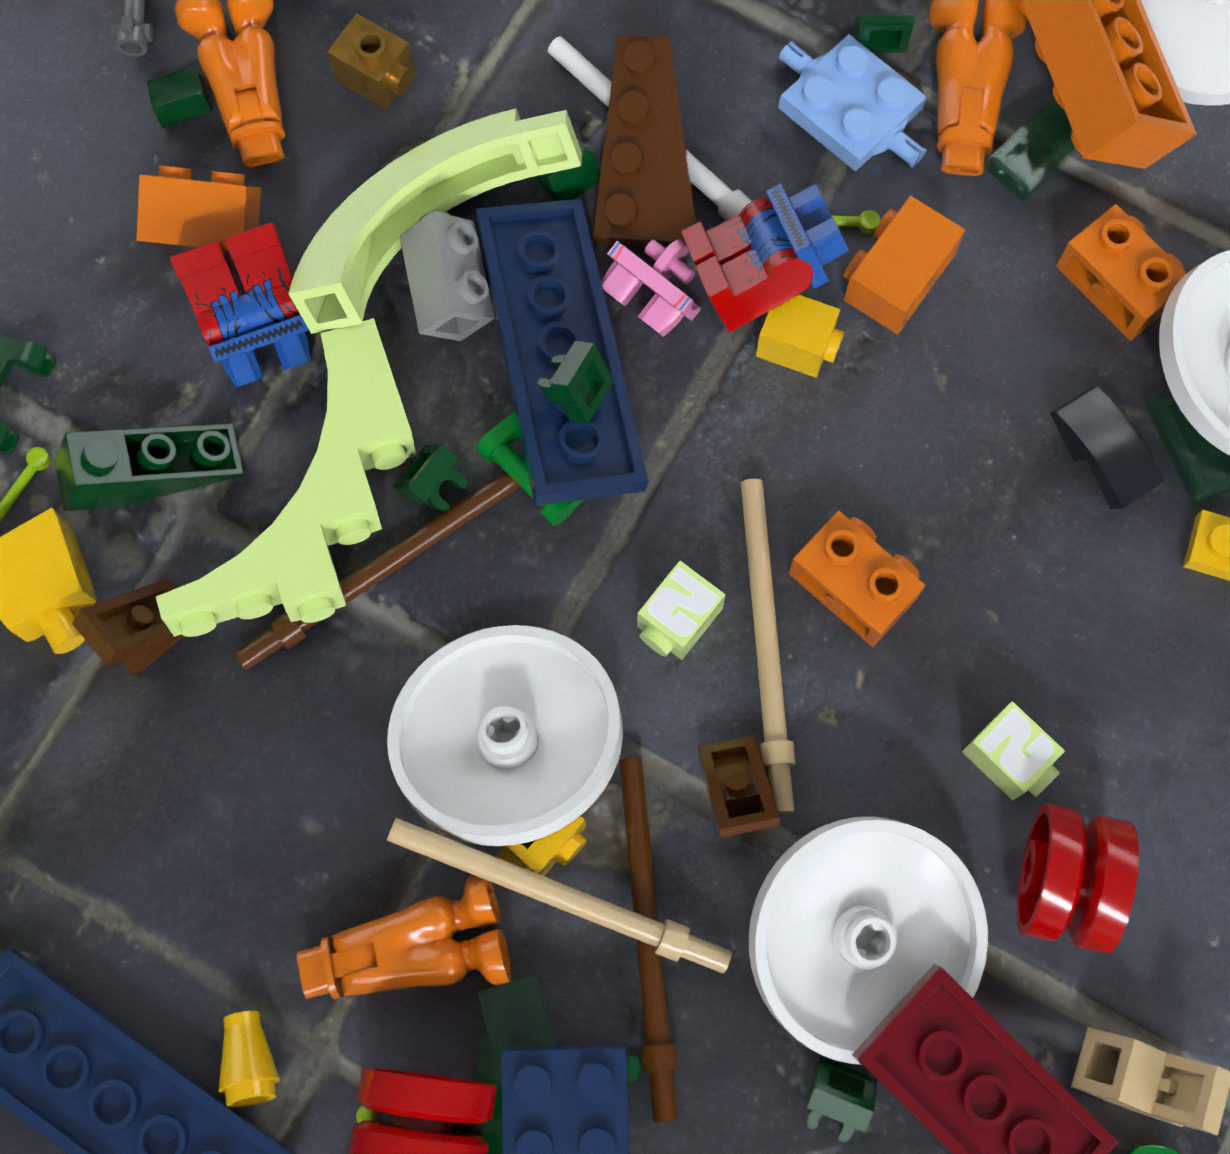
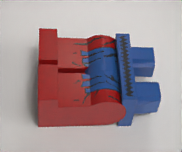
(765, 253)
(248, 319)

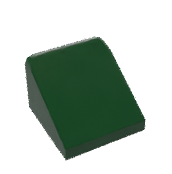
(884, 32)
(178, 97)
(574, 181)

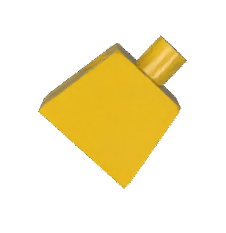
(44, 581)

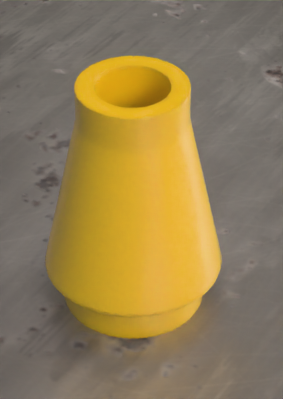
(247, 1063)

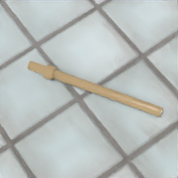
(776, 750)
(668, 938)

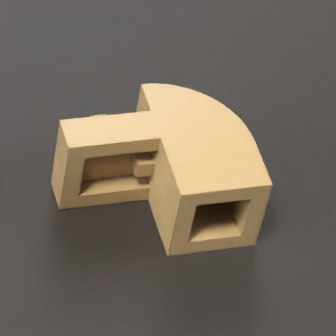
(1152, 1081)

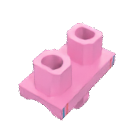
(630, 272)

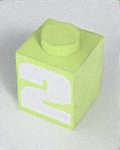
(679, 612)
(1015, 753)

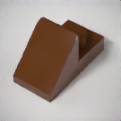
(128, 627)
(737, 787)

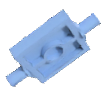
(852, 103)

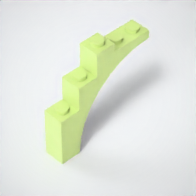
(333, 504)

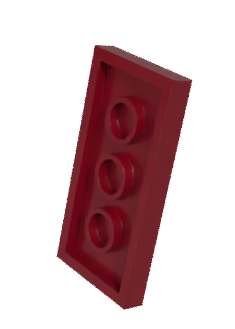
(973, 1078)

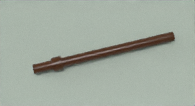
(291, 633)
(659, 1055)

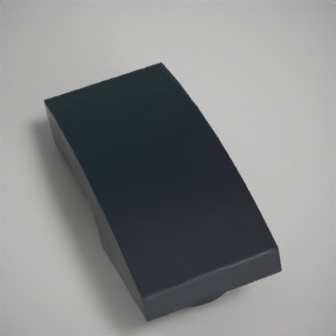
(1105, 438)

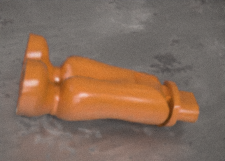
(239, 73)
(972, 77)
(411, 948)

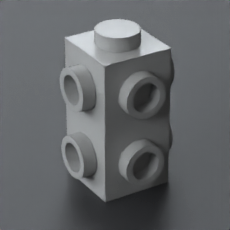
(446, 276)

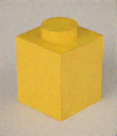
(800, 335)

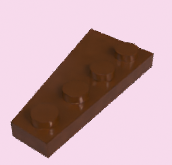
(644, 160)

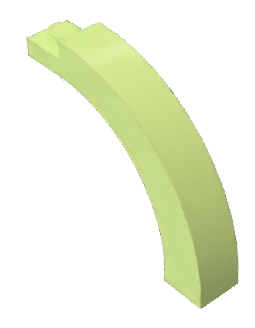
(435, 176)

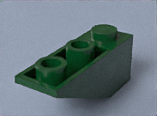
(143, 464)

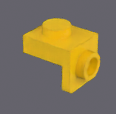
(546, 851)

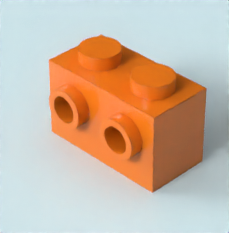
(193, 211)
(902, 264)
(1121, 270)
(857, 577)

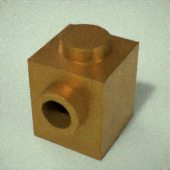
(372, 61)

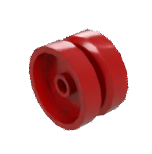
(1077, 878)
(422, 1112)

